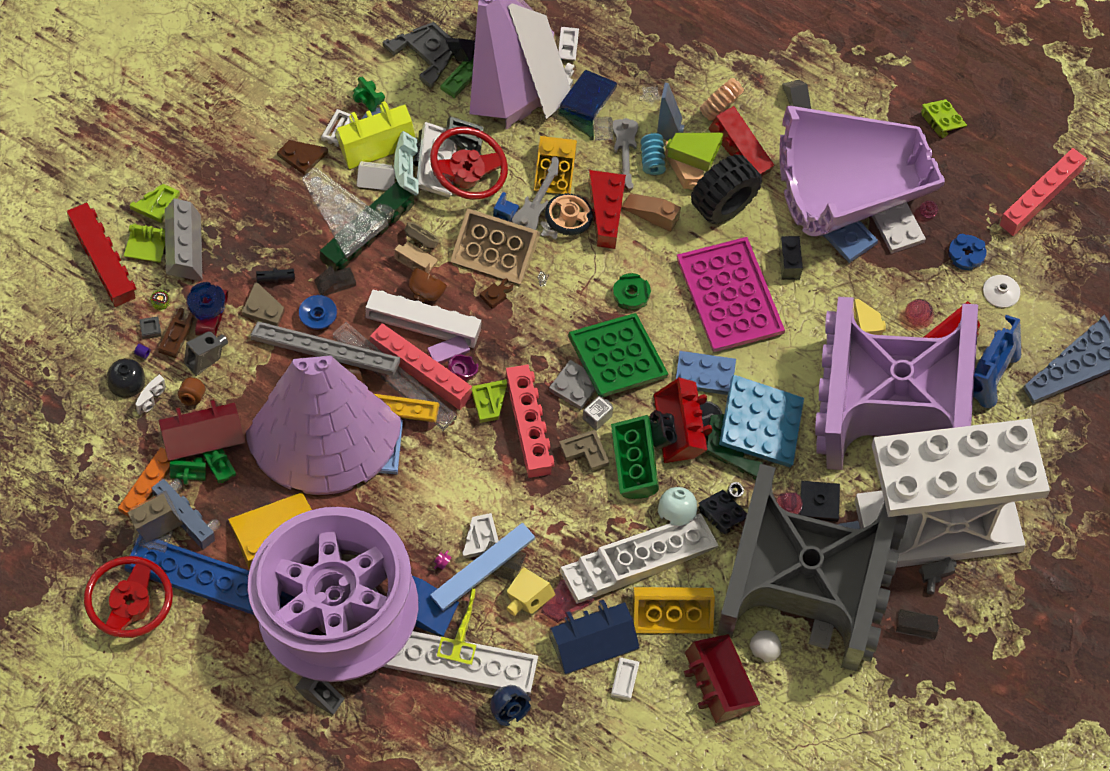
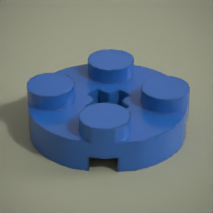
(971, 243)

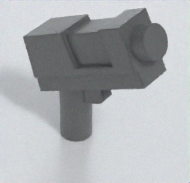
(933, 572)

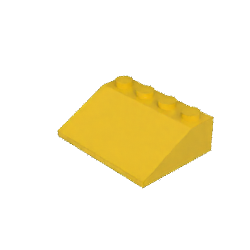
(256, 525)

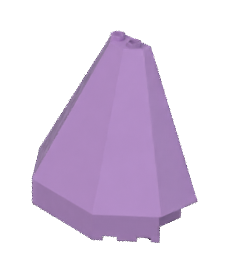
(500, 71)

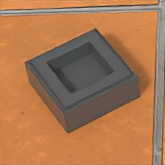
(150, 327)

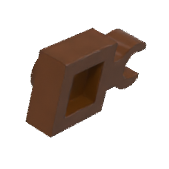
(496, 294)

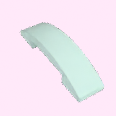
(403, 162)

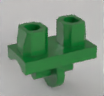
(366, 94)
(219, 465)
(188, 470)

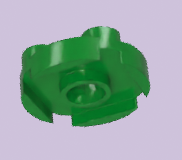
(628, 300)

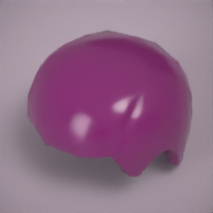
(463, 367)

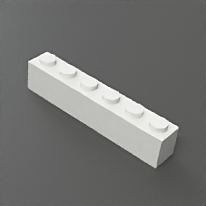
(422, 317)

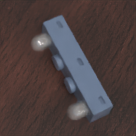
(192, 520)

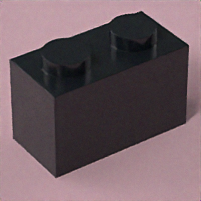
(790, 257)

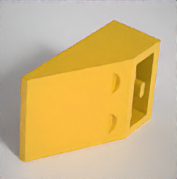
(565, 152)

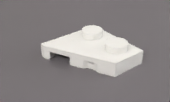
(480, 533)

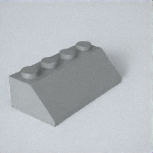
(183, 240)

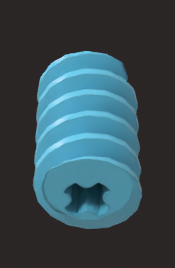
(652, 154)

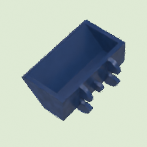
(594, 637)

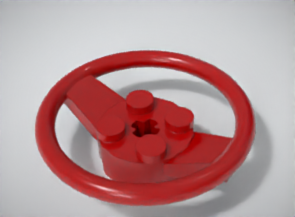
(467, 166)
(133, 589)

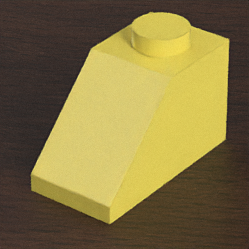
(868, 318)

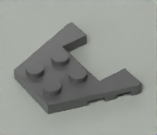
(430, 45)

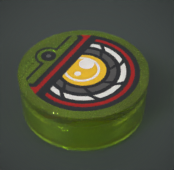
(160, 300)

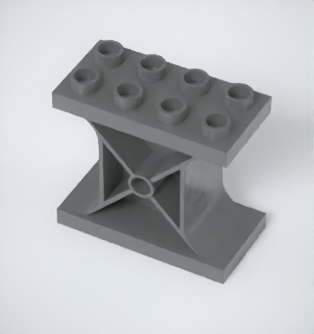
(814, 570)

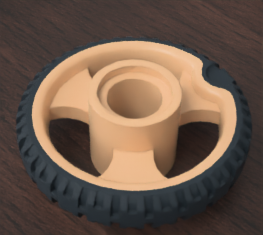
(565, 222)

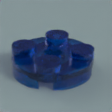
(206, 310)

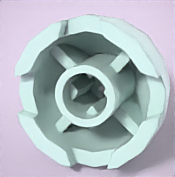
(677, 506)

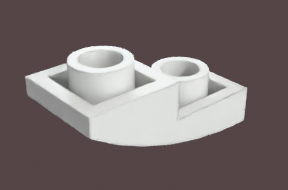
(146, 399)

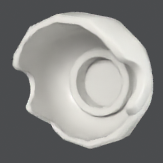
(766, 645)

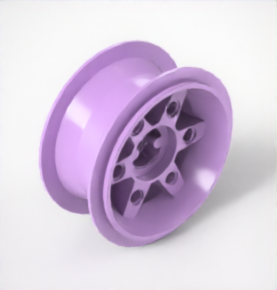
(348, 647)

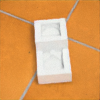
(568, 43)

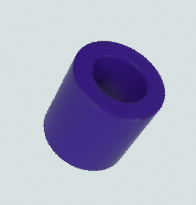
(142, 351)

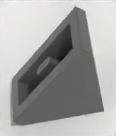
(797, 93)

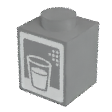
(598, 412)

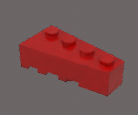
(740, 140)
(606, 201)

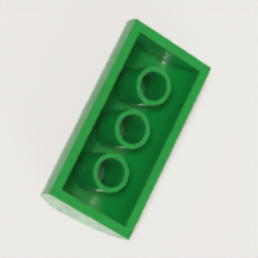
(635, 458)

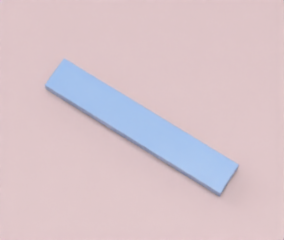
(482, 567)

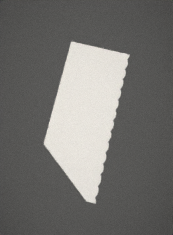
(541, 57)

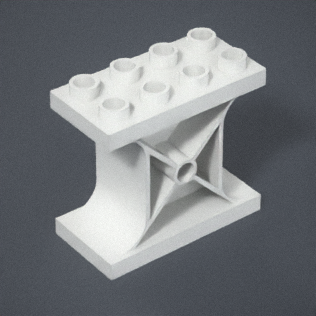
(956, 489)

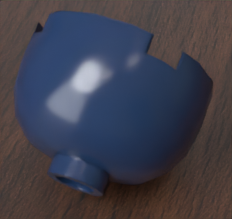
(509, 703)

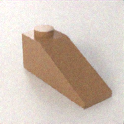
(654, 210)

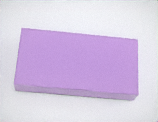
(446, 350)

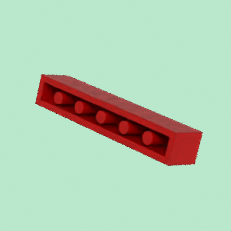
(101, 255)

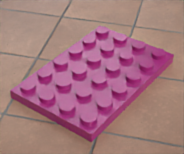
(730, 294)

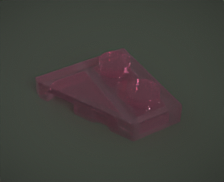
(562, 603)

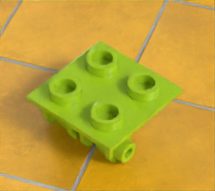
(942, 117)
(145, 243)

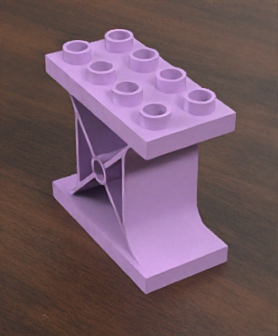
(891, 381)

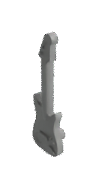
(625, 133)
(530, 212)

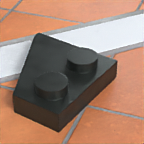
(465, 141)

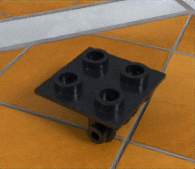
(723, 511)

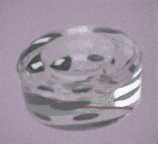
(385, 211)

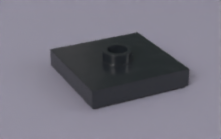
(820, 500)

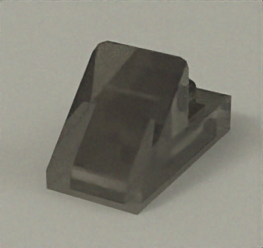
(333, 282)

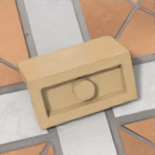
(414, 257)

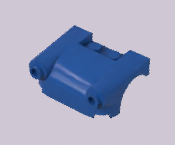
(1003, 350)

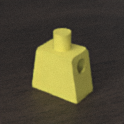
(528, 592)

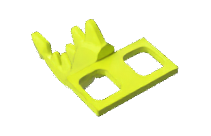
(460, 637)

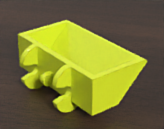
(373, 136)

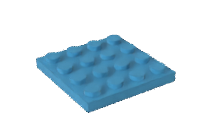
(761, 421)

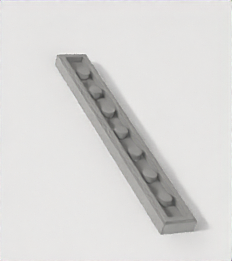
(321, 346)

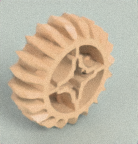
(721, 99)

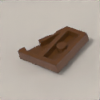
(301, 155)

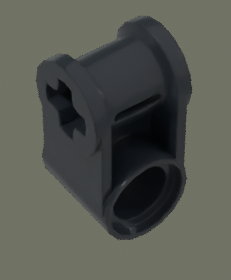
(664, 430)

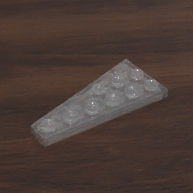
(346, 216)

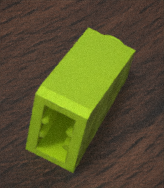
(695, 148)

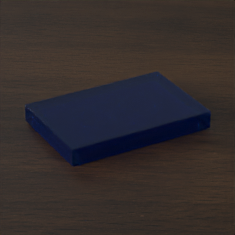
(588, 95)

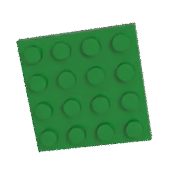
(618, 355)

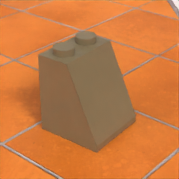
(155, 516)

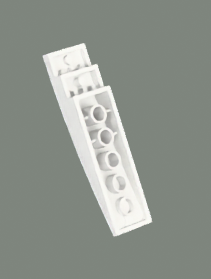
(637, 558)

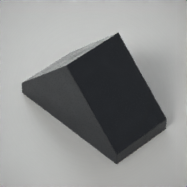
(461, 48)

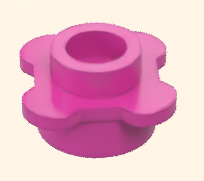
(442, 560)

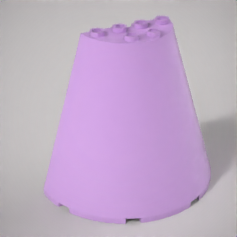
(850, 167)

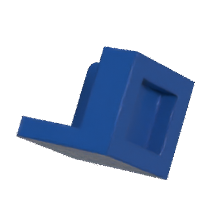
(505, 209)

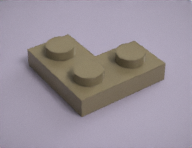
(587, 445)

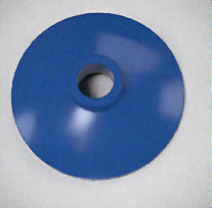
(317, 305)

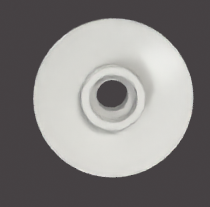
(999, 297)

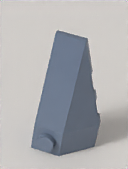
(669, 115)

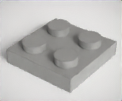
(573, 385)

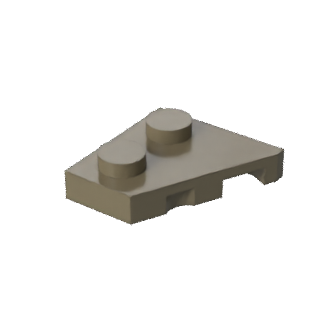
(263, 306)

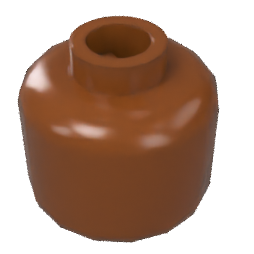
(191, 391)

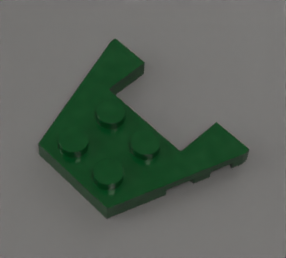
(727, 454)

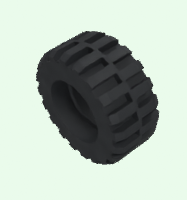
(726, 189)

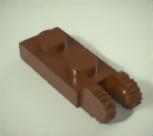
(176, 334)

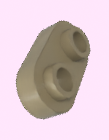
(417, 232)

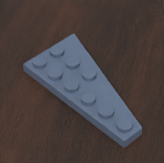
(1078, 363)

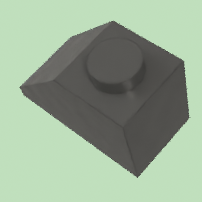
(320, 694)

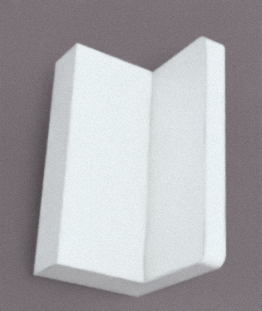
(375, 175)

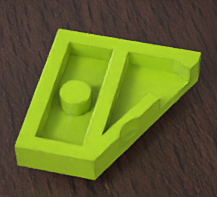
(155, 202)
(489, 399)

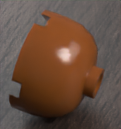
(425, 286)

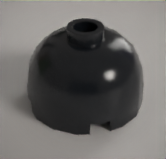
(125, 377)

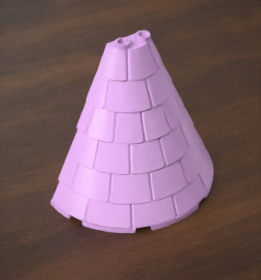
(322, 429)

